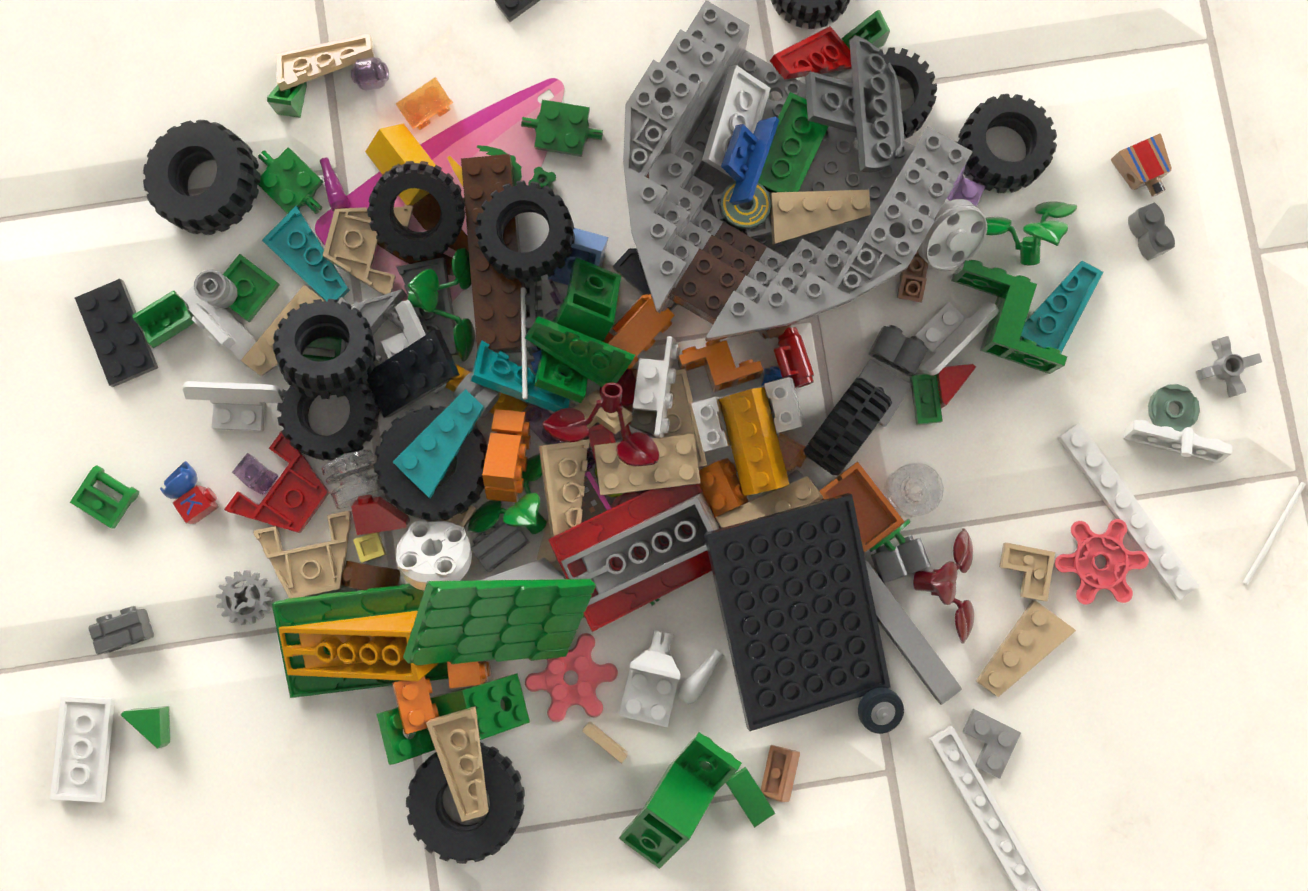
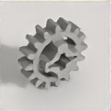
(238, 605)

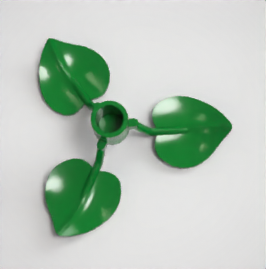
(1045, 230)
(424, 295)
(521, 514)

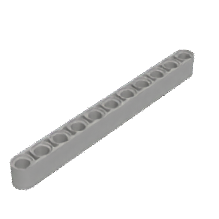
(907, 636)

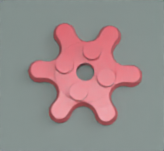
(1117, 558)
(581, 693)

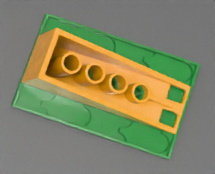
(350, 640)

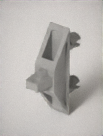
(377, 312)

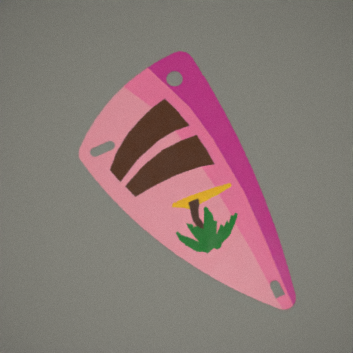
(484, 133)

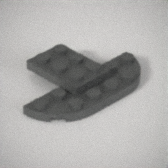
(863, 107)

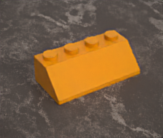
(754, 441)

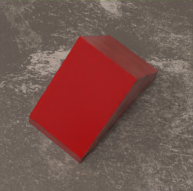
(950, 381)

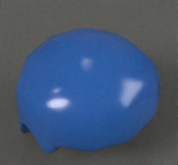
(180, 481)

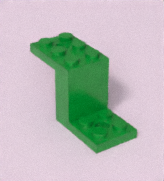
(584, 310)
(1005, 329)
(490, 716)
(680, 800)

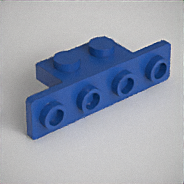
(747, 157)

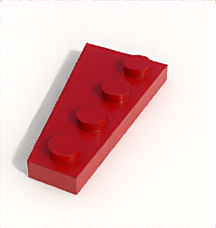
(818, 53)

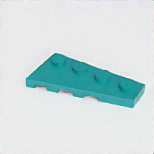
(303, 253)
(1059, 313)
(504, 376)
(434, 449)

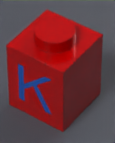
(196, 504)

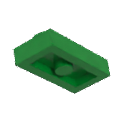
(926, 399)

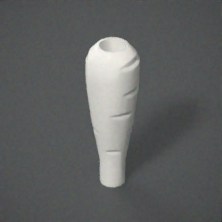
(697, 681)

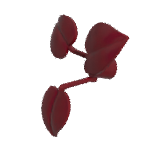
(570, 423)
(943, 583)

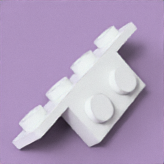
(221, 324)
(654, 386)

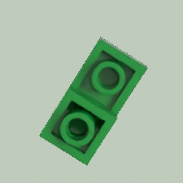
(750, 797)

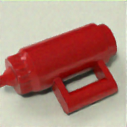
(793, 358)

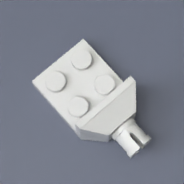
(651, 684)

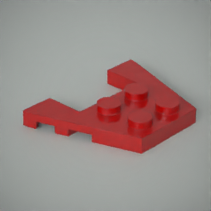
(292, 497)

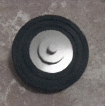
(880, 710)

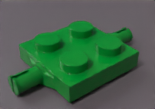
(562, 128)
(290, 181)

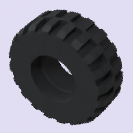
(175, 159)
(448, 499)
(458, 840)

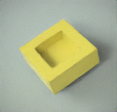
(369, 547)

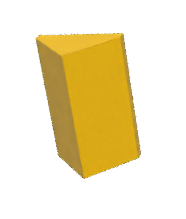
(396, 146)

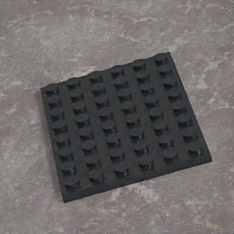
(797, 610)

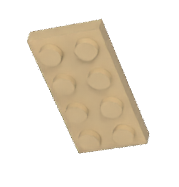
(674, 468)

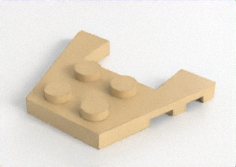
(353, 245)
(312, 567)

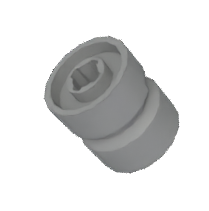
(215, 289)
(486, 396)

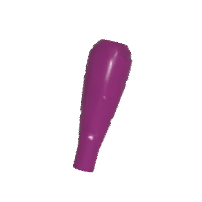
(335, 193)

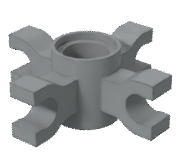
(1222, 347)

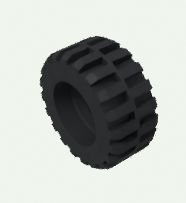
(1024, 119)
(511, 203)
(394, 233)
(319, 321)
(847, 426)
(348, 439)

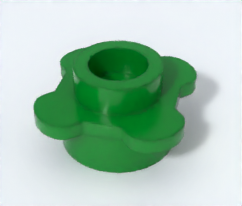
(539, 174)

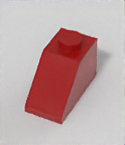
(377, 515)

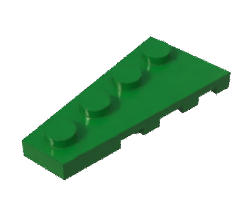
(586, 355)

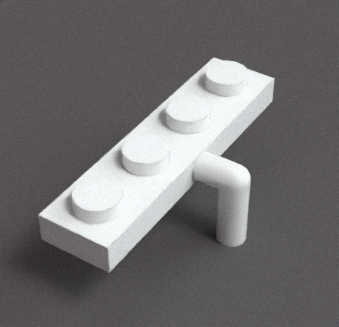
(1183, 442)

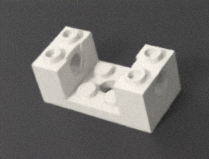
(783, 407)

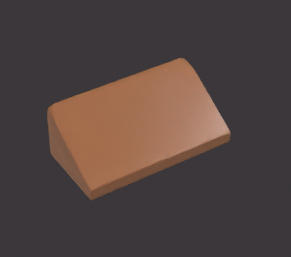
(780, 773)

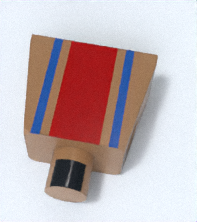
(1144, 164)

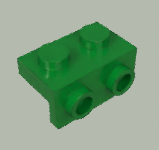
(164, 318)

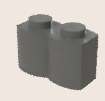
(1150, 229)
(898, 350)
(903, 561)

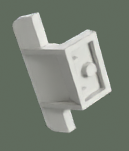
(412, 332)
(950, 332)
(235, 404)

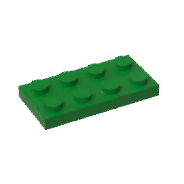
(791, 147)

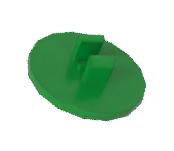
(890, 536)

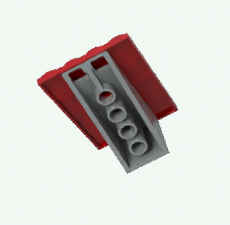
(638, 550)

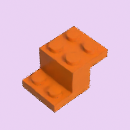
(719, 365)

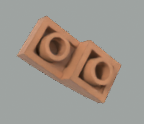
(913, 280)

